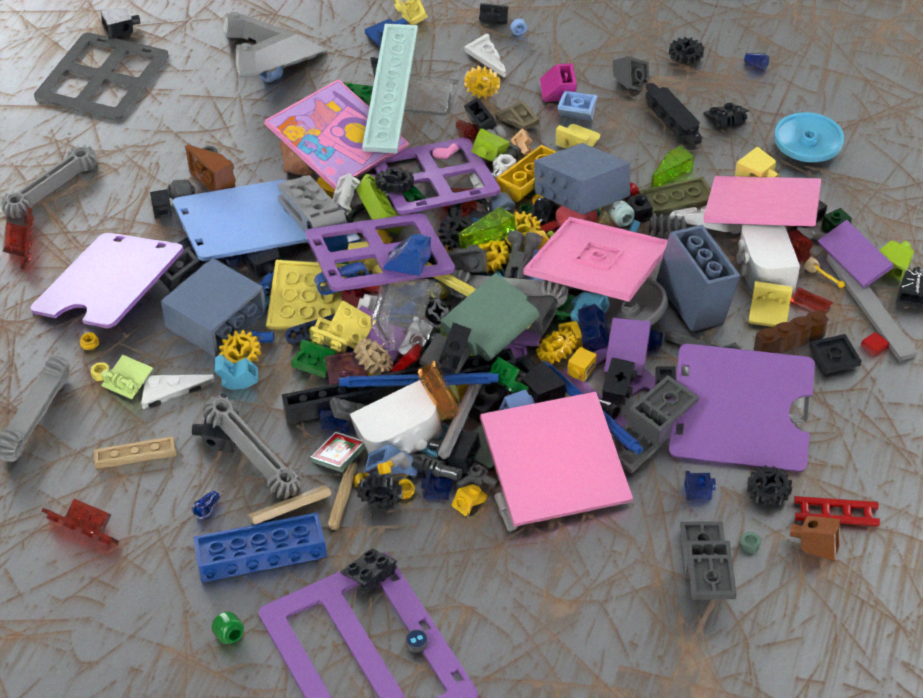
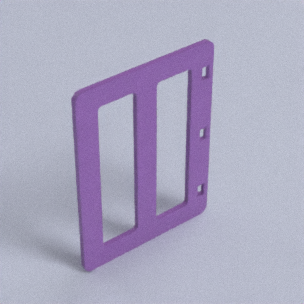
(329, 594)

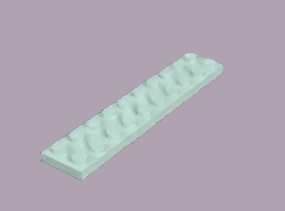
(390, 88)

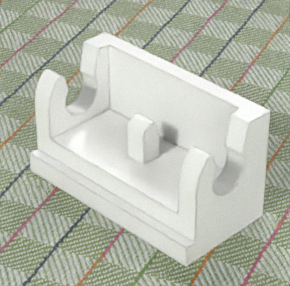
(344, 192)

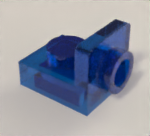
(329, 422)
(436, 487)

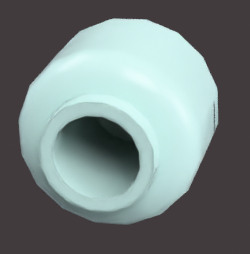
(621, 213)

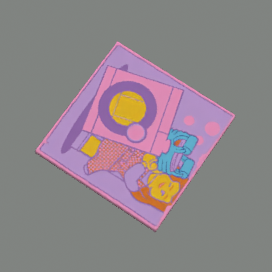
(329, 133)

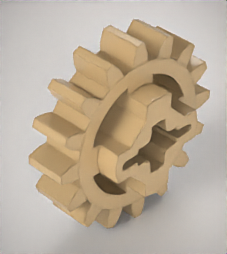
(373, 357)

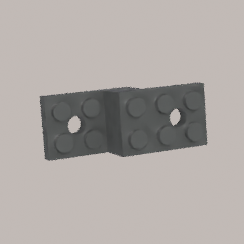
(652, 420)
(707, 560)

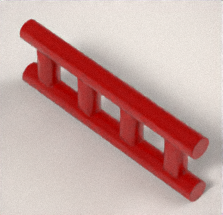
(826, 503)

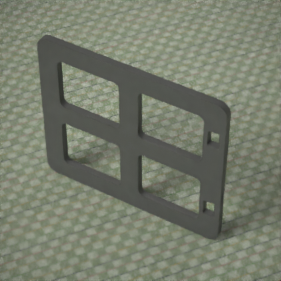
(101, 75)

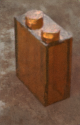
(439, 390)

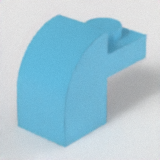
(586, 299)
(237, 375)

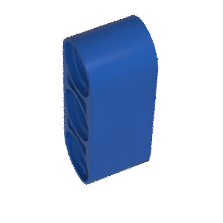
(348, 271)

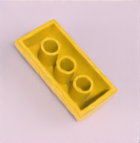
(520, 178)

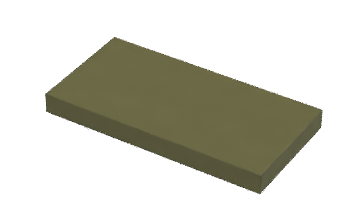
(678, 195)

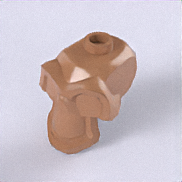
(293, 163)

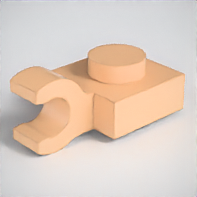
(523, 141)

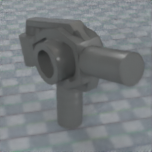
(478, 475)

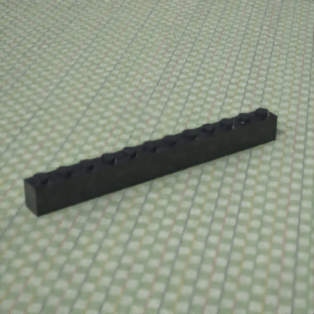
(308, 403)

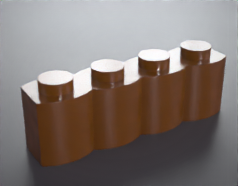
(792, 334)

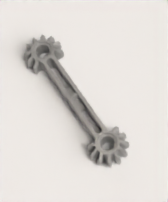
(77, 160)
(526, 286)
(34, 406)
(281, 480)

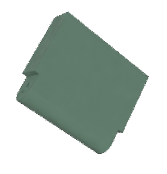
(495, 315)

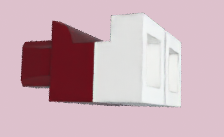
(360, 297)

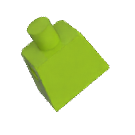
(488, 145)
(900, 256)

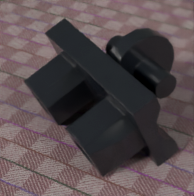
(493, 12)
(542, 210)

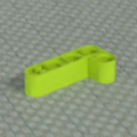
(376, 202)

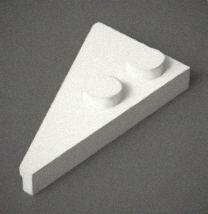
(484, 52)
(171, 386)

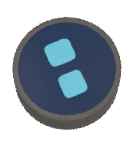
(416, 640)

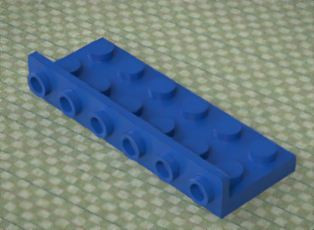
(259, 547)

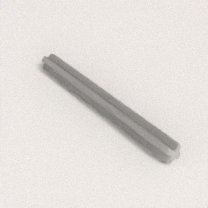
(459, 420)

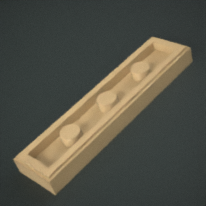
(134, 452)
(289, 504)

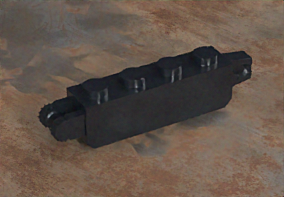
(673, 114)

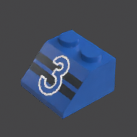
(410, 255)

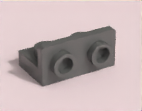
(469, 259)

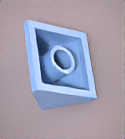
(577, 105)

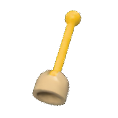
(813, 266)

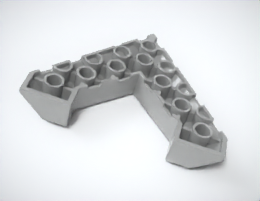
(273, 48)

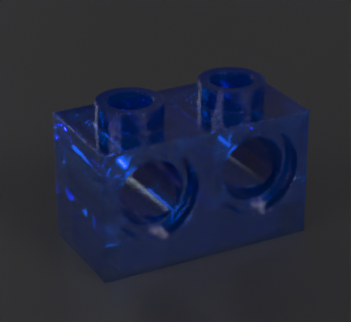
(593, 327)

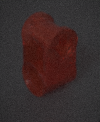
(801, 245)

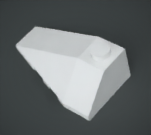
(696, 217)

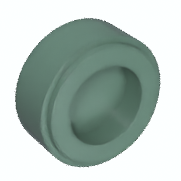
(750, 542)

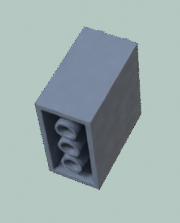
(582, 178)
(697, 277)
(213, 305)

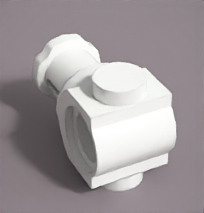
(501, 164)

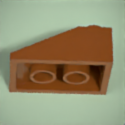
(210, 168)

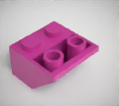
(556, 80)

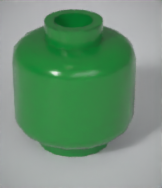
(227, 627)

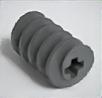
(666, 225)

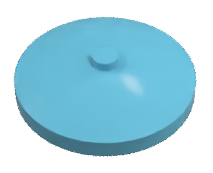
(809, 137)

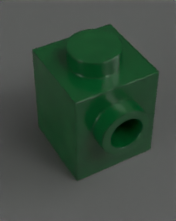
(834, 219)

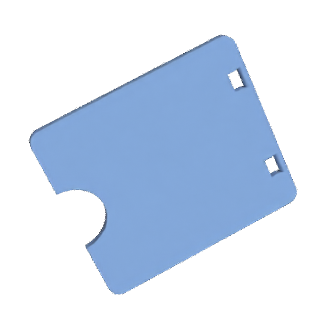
(237, 221)

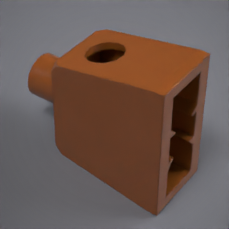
(819, 536)

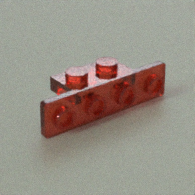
(18, 237)
(86, 517)

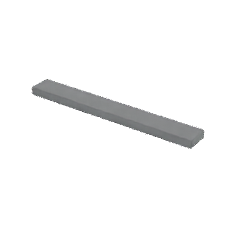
(876, 314)

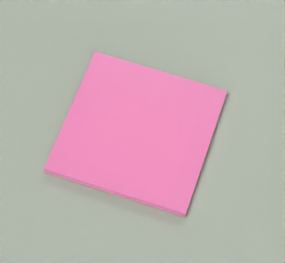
(763, 201)
(597, 258)
(555, 458)

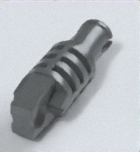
(438, 467)

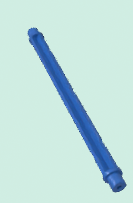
(406, 380)
(614, 428)

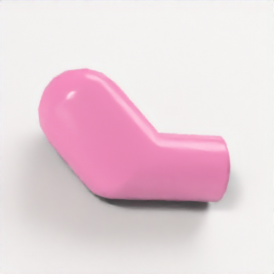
(445, 153)

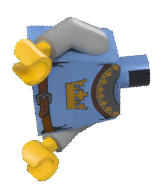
(388, 462)

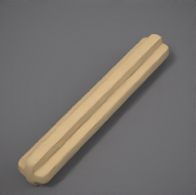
(342, 497)

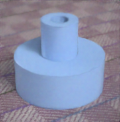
(518, 27)

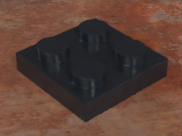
(835, 353)

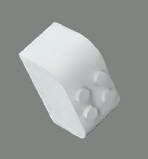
(767, 256)
(400, 419)

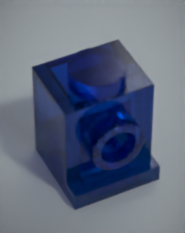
(699, 485)

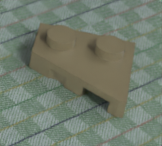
(518, 116)

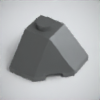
(631, 72)

